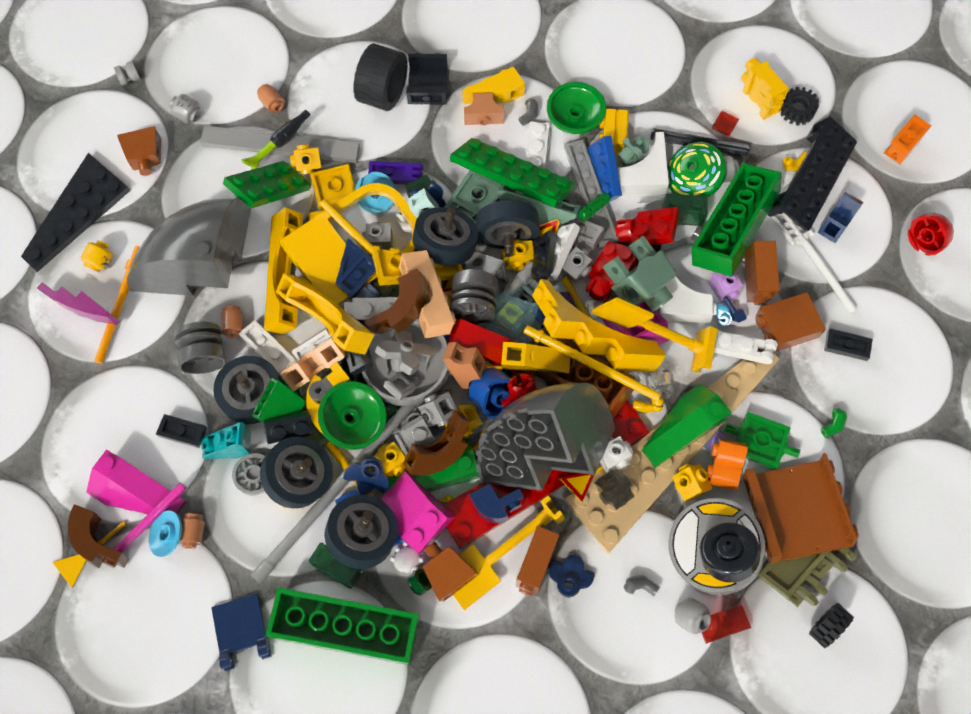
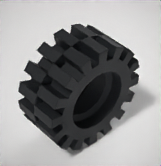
(804, 98)
(831, 625)

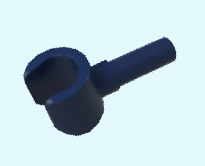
(736, 315)

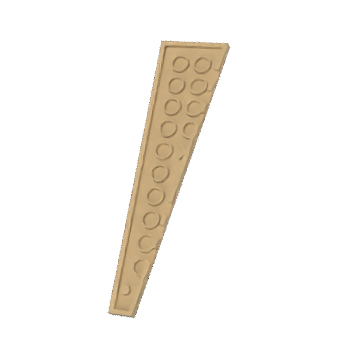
(648, 483)

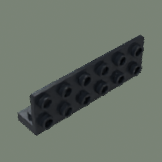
(816, 174)

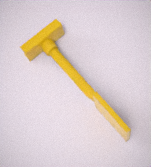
(630, 315)
(483, 565)

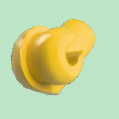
(790, 164)
(647, 407)

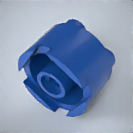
(489, 391)

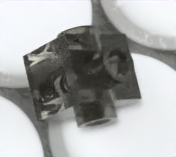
(614, 489)

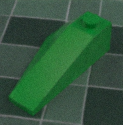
(688, 421)
(459, 472)

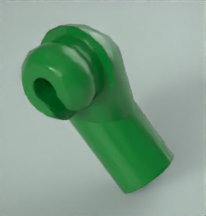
(839, 420)

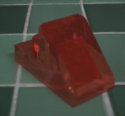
(726, 624)

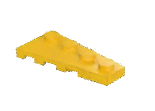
(388, 270)

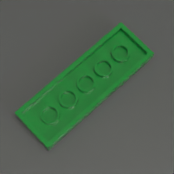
(513, 172)

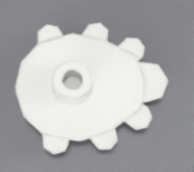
(406, 559)

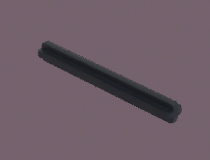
(721, 145)

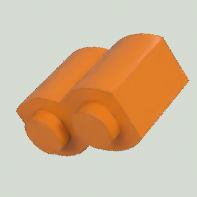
(727, 463)

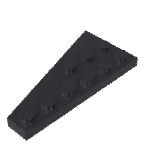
(82, 203)

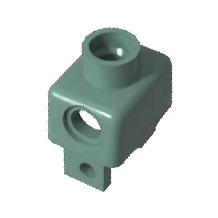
(646, 280)

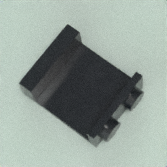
(427, 79)

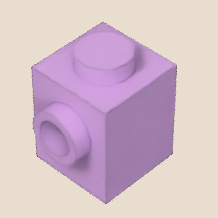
(726, 286)

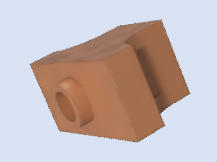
(483, 111)
(464, 363)

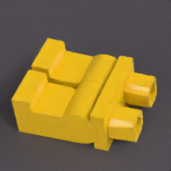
(764, 87)

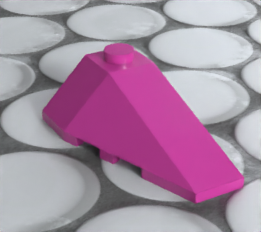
(124, 486)

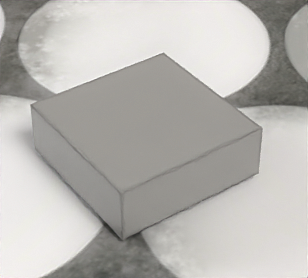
(399, 386)

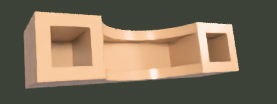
(435, 316)

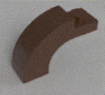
(407, 306)
(442, 452)
(82, 535)

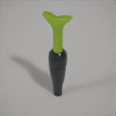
(277, 139)

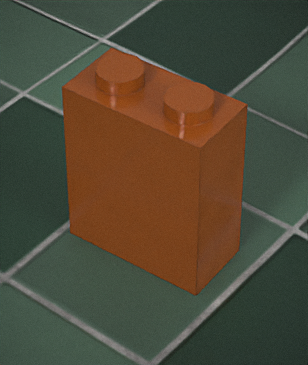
(761, 272)
(790, 321)
(536, 561)

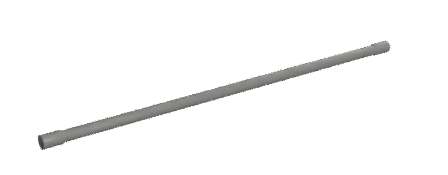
(307, 520)

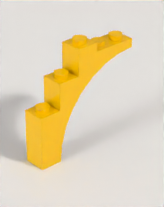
(592, 337)

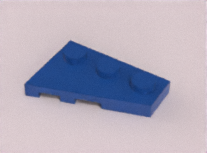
(605, 166)

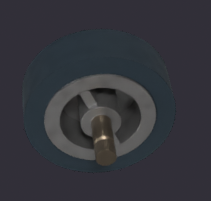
(506, 221)
(446, 235)
(241, 386)
(296, 472)
(361, 531)

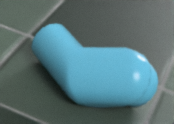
(723, 314)

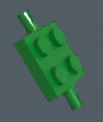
(764, 438)

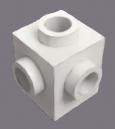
(616, 455)

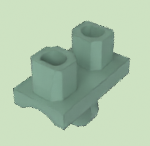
(634, 153)

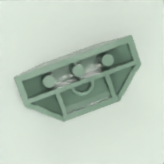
(563, 211)

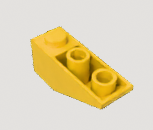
(505, 87)
(534, 358)

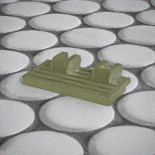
(791, 575)

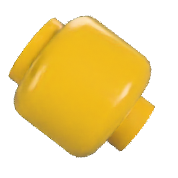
(97, 256)

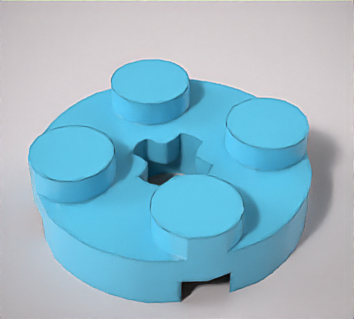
(378, 204)

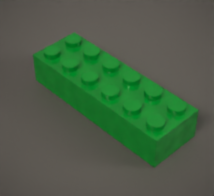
(736, 219)
(343, 626)

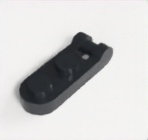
(543, 256)

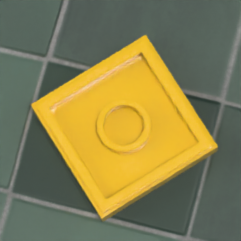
(332, 184)

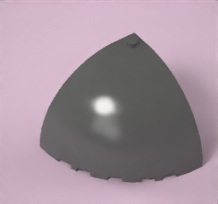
(192, 248)
(545, 431)

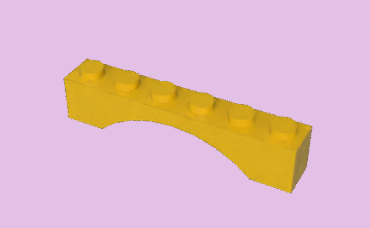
(280, 314)
(345, 329)

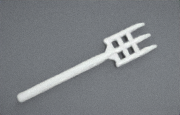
(803, 239)

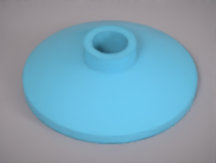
(165, 534)

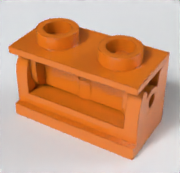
(907, 139)

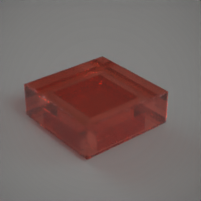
(725, 123)

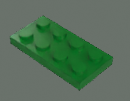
(266, 184)

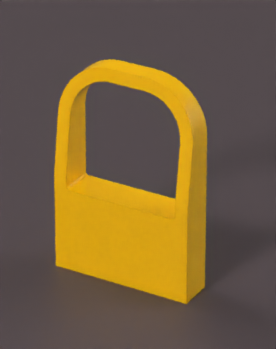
(319, 249)

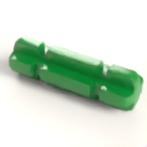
(594, 206)

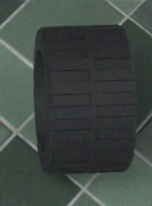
(380, 77)

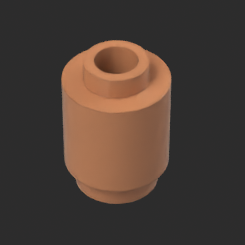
(270, 98)
(231, 321)
(192, 530)

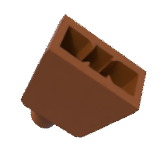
(142, 149)
(447, 571)

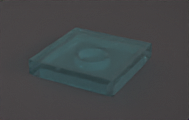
(512, 317)

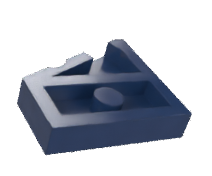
(354, 269)

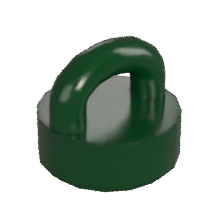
(419, 582)

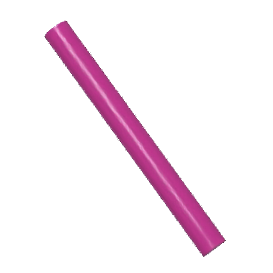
(150, 518)

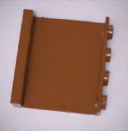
(800, 510)

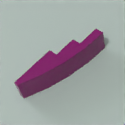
(80, 305)

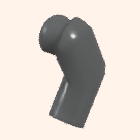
(531, 112)
(640, 582)

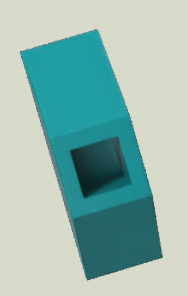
(227, 443)

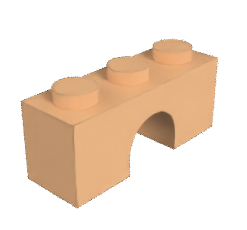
(312, 363)

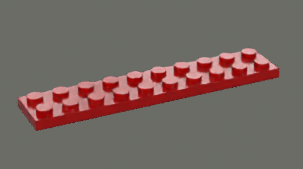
(469, 526)

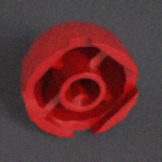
(931, 233)

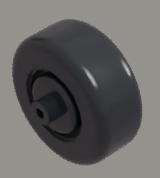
(730, 552)

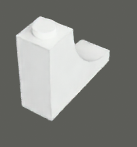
(649, 174)
(687, 304)

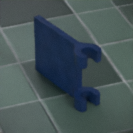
(239, 627)

